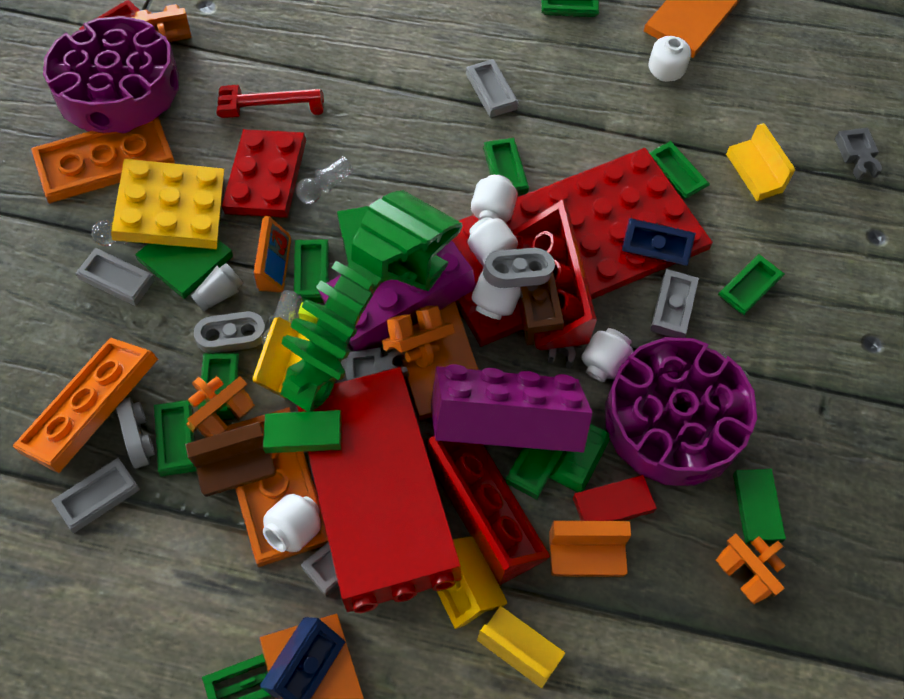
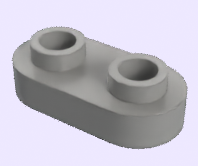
(514, 267)
(230, 332)
(137, 445)

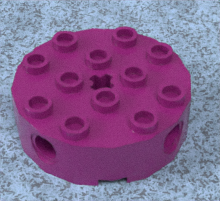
(112, 74)
(680, 411)

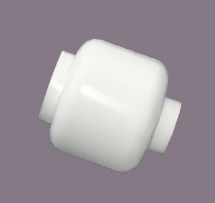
(669, 58)
(494, 198)
(490, 236)
(493, 300)
(606, 354)
(291, 523)

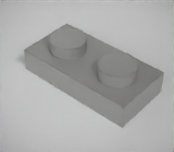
(674, 304)

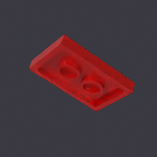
(264, 173)

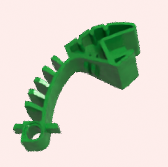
(393, 243)

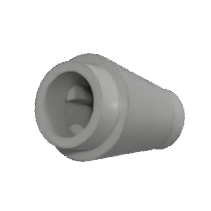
(217, 287)

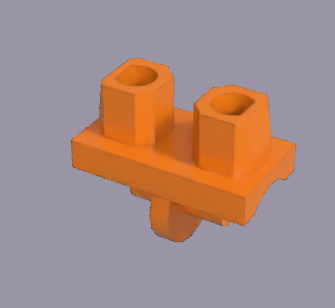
(170, 23)
(404, 337)
(206, 417)
(763, 582)

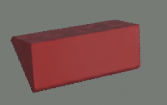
(554, 233)
(487, 508)

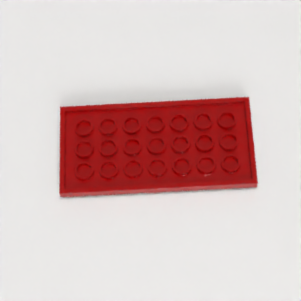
(599, 211)

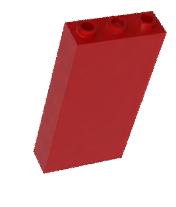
(382, 497)

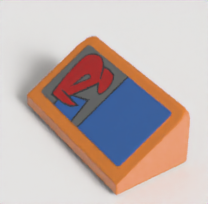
(272, 256)

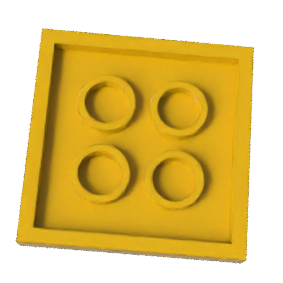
(168, 204)

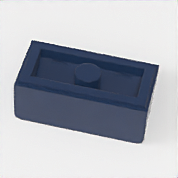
(658, 241)
(303, 661)

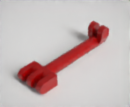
(231, 100)

